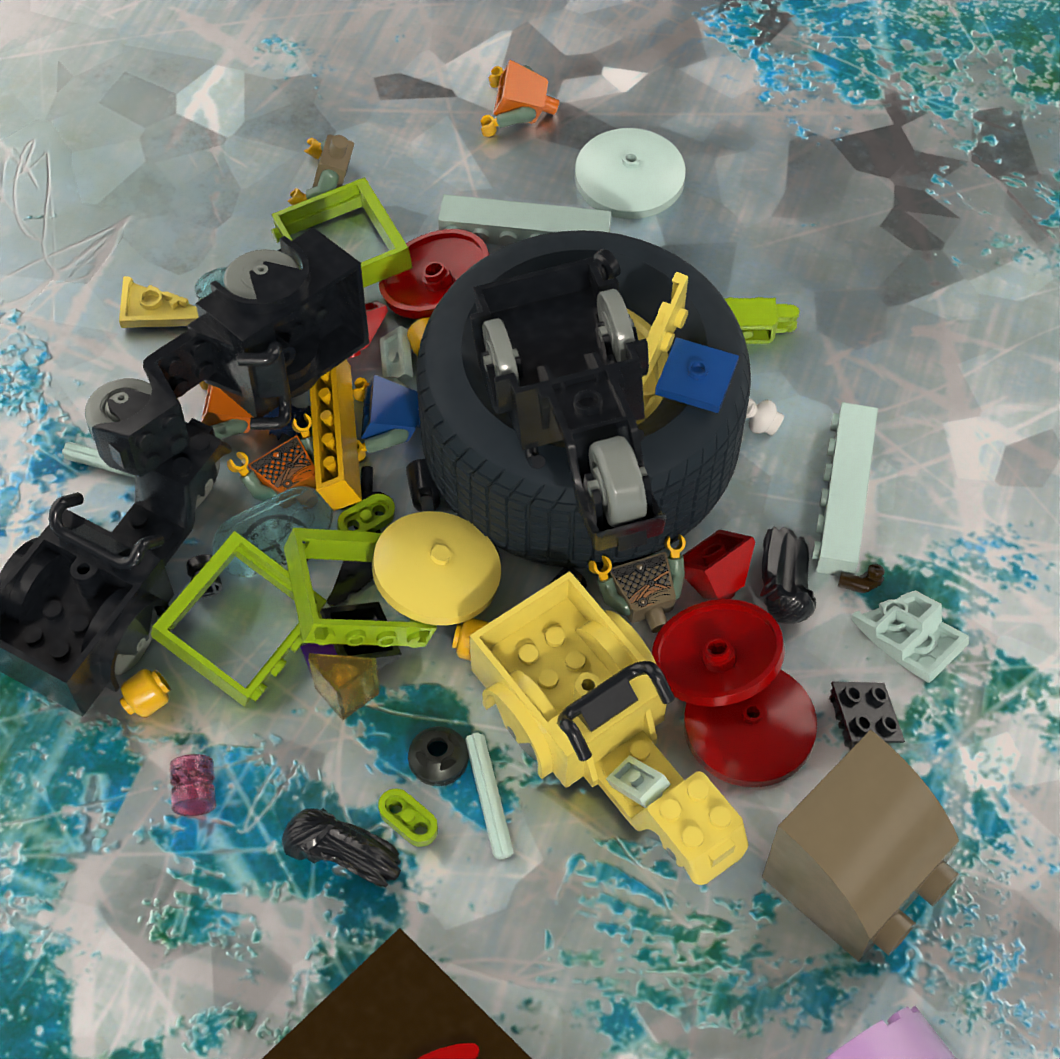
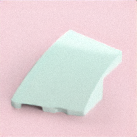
(913, 633)

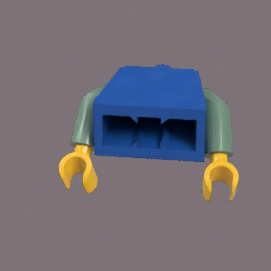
(388, 413)

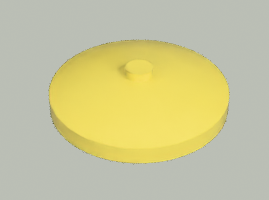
(436, 568)

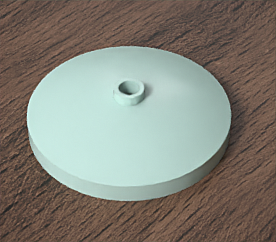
(630, 173)

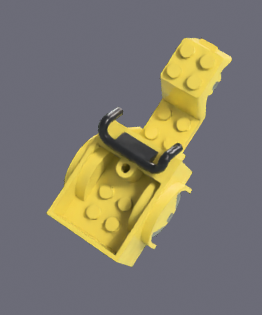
(587, 696)

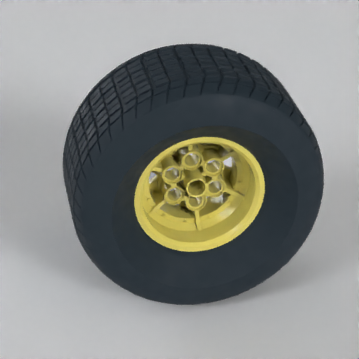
(478, 453)

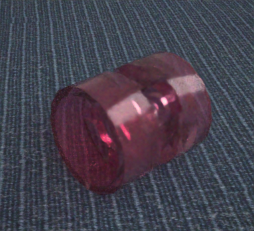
(192, 785)

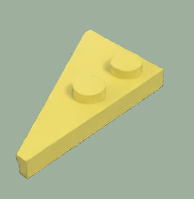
(153, 307)
(667, 320)

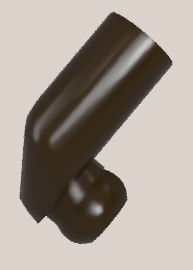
(864, 582)

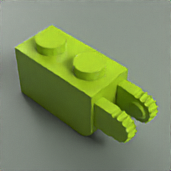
(763, 318)

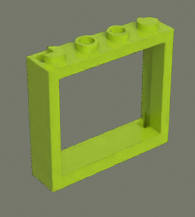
(339, 202)
(346, 547)
(267, 568)

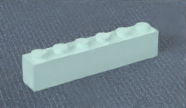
(512, 221)
(846, 491)

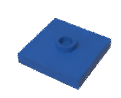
(697, 375)

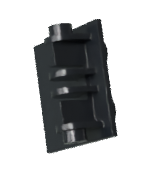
(862, 708)

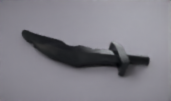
(354, 574)

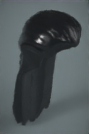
(786, 577)
(320, 836)

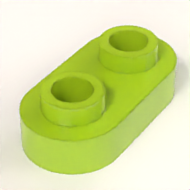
(363, 514)
(409, 818)

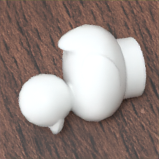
(763, 417)

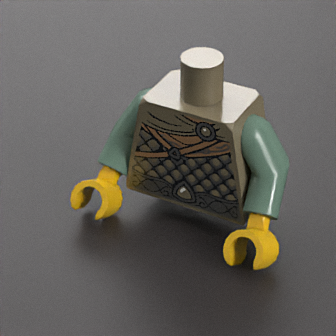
(332, 167)
(644, 586)

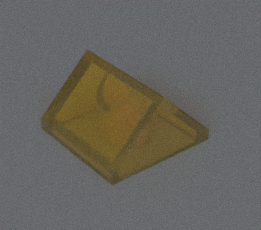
(345, 681)

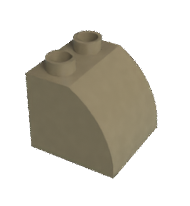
(864, 849)

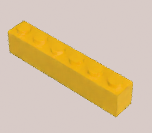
(335, 438)

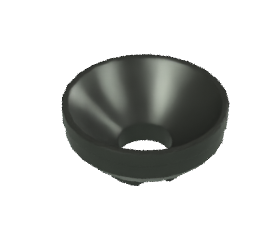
(440, 769)

